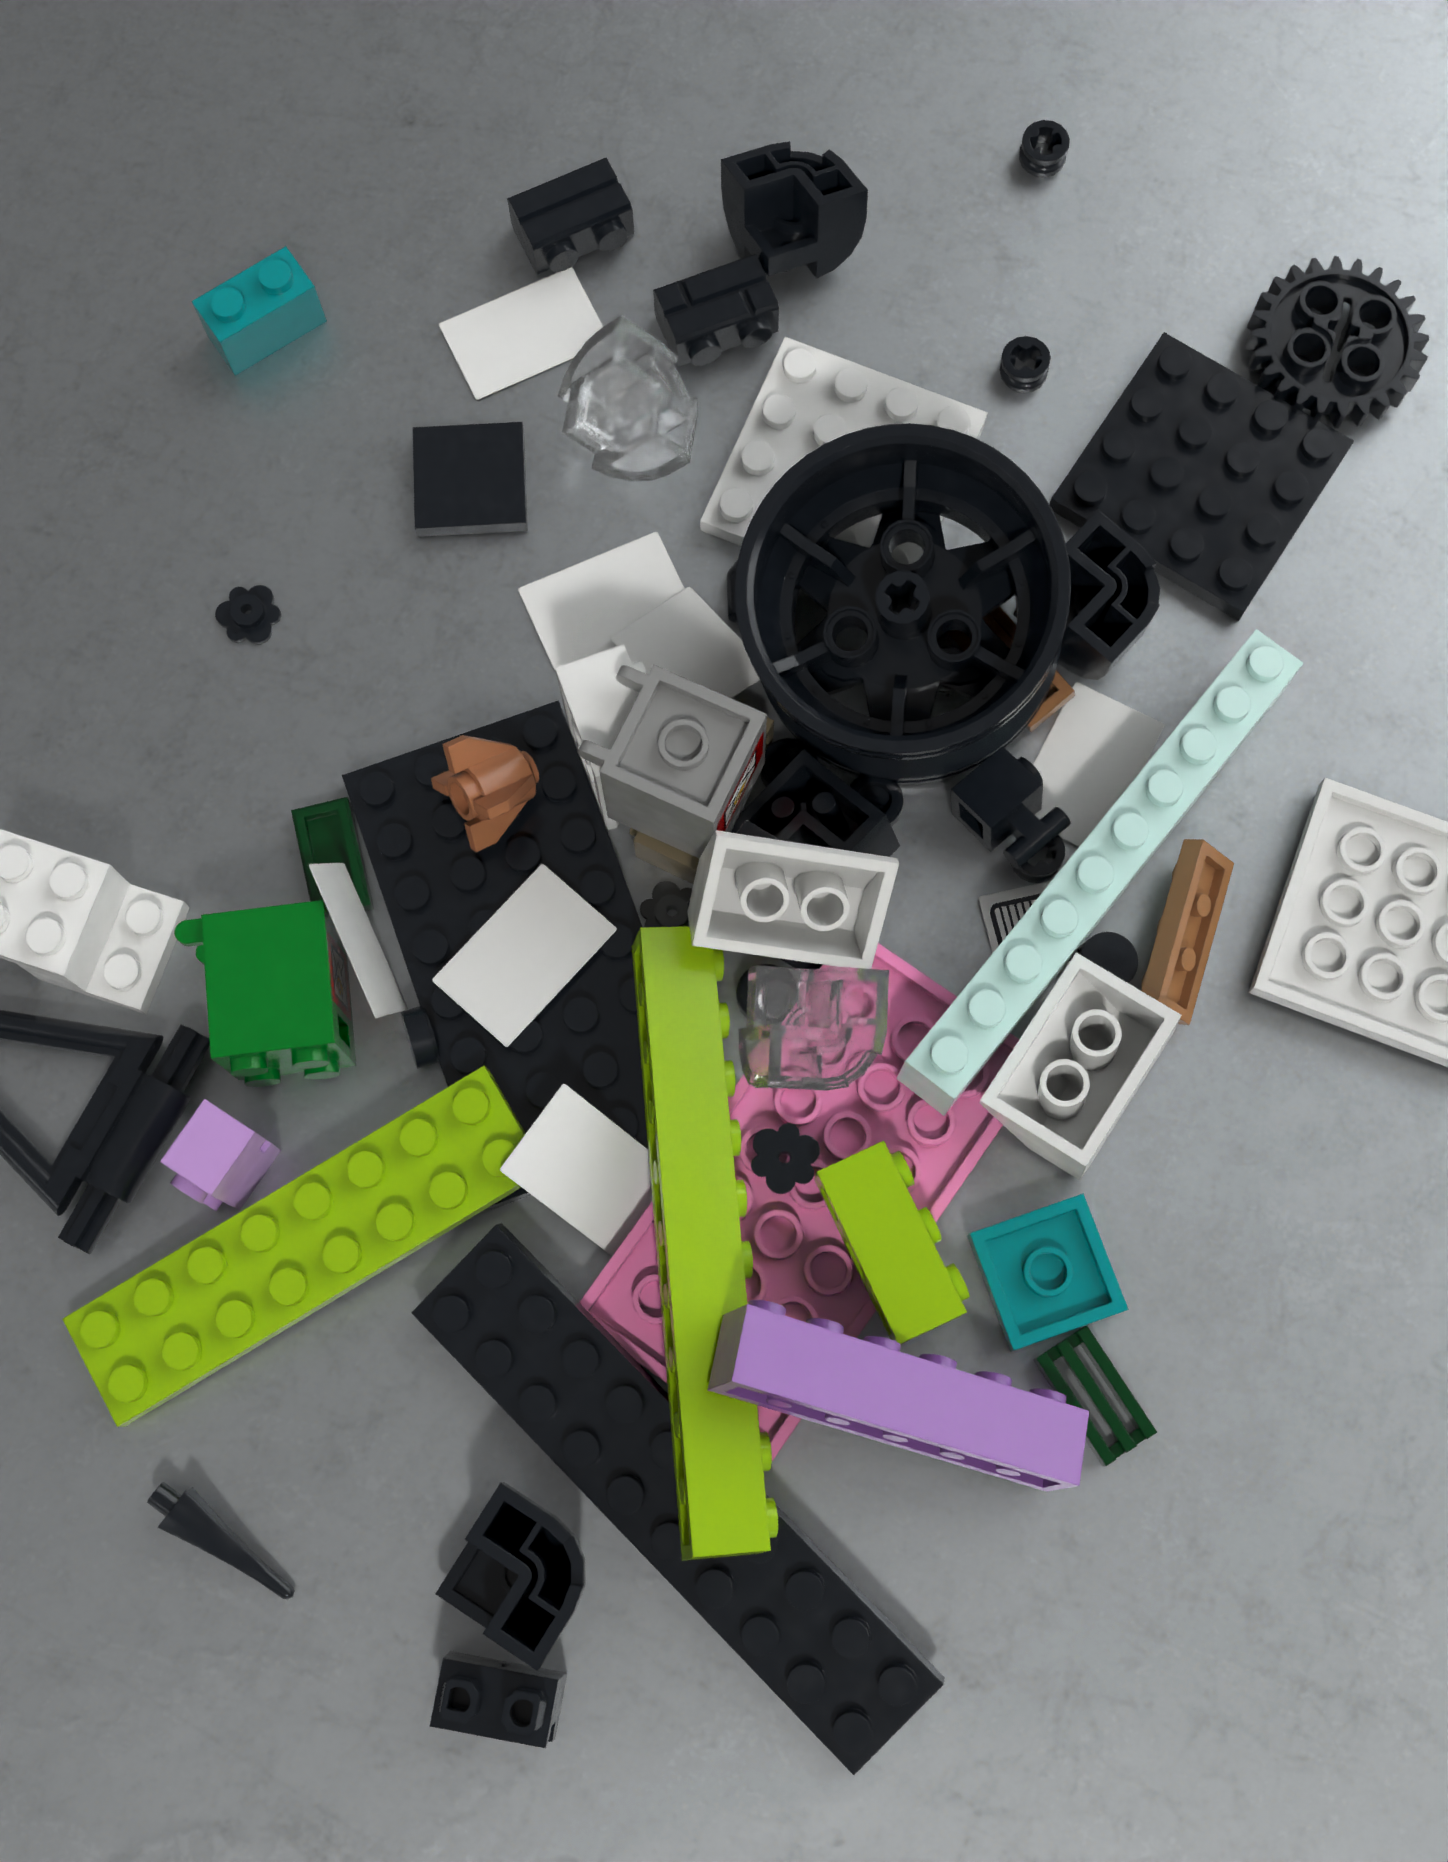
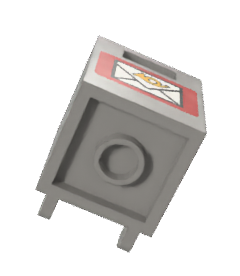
(680, 760)

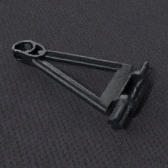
(118, 1129)

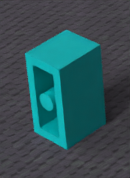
(260, 310)

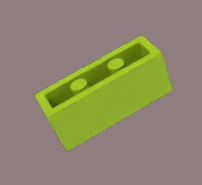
(892, 1242)

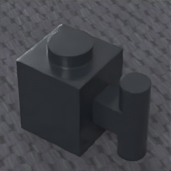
(1003, 801)

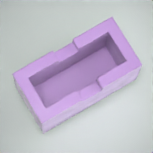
(218, 1158)

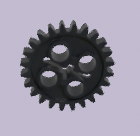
(1385, 355)

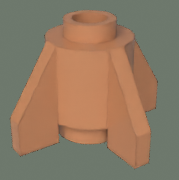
(486, 785)

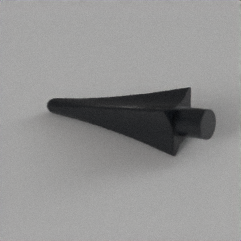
(196, 1523)

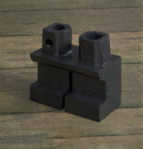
(498, 1702)

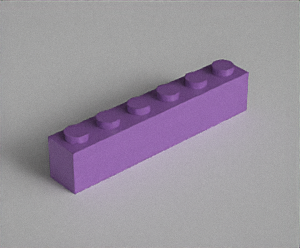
(898, 1397)

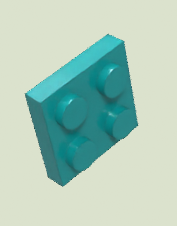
(1047, 1272)

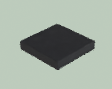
(469, 479)

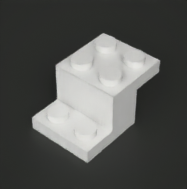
(83, 923)

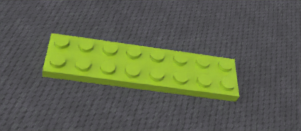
(298, 1248)

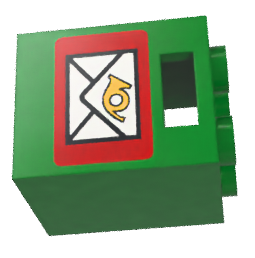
(275, 991)

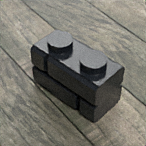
(572, 217)
(717, 311)

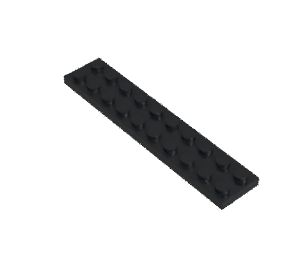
(612, 1436)

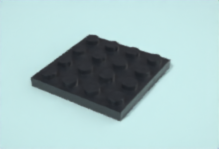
(1203, 473)

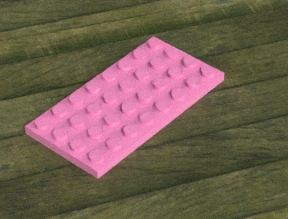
(792, 1234)

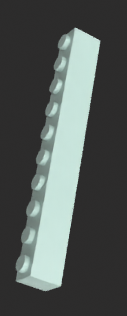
(1097, 874)

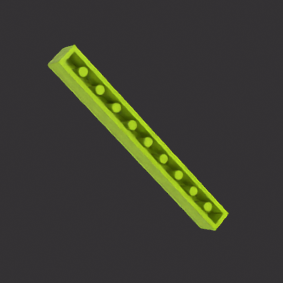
(699, 1241)

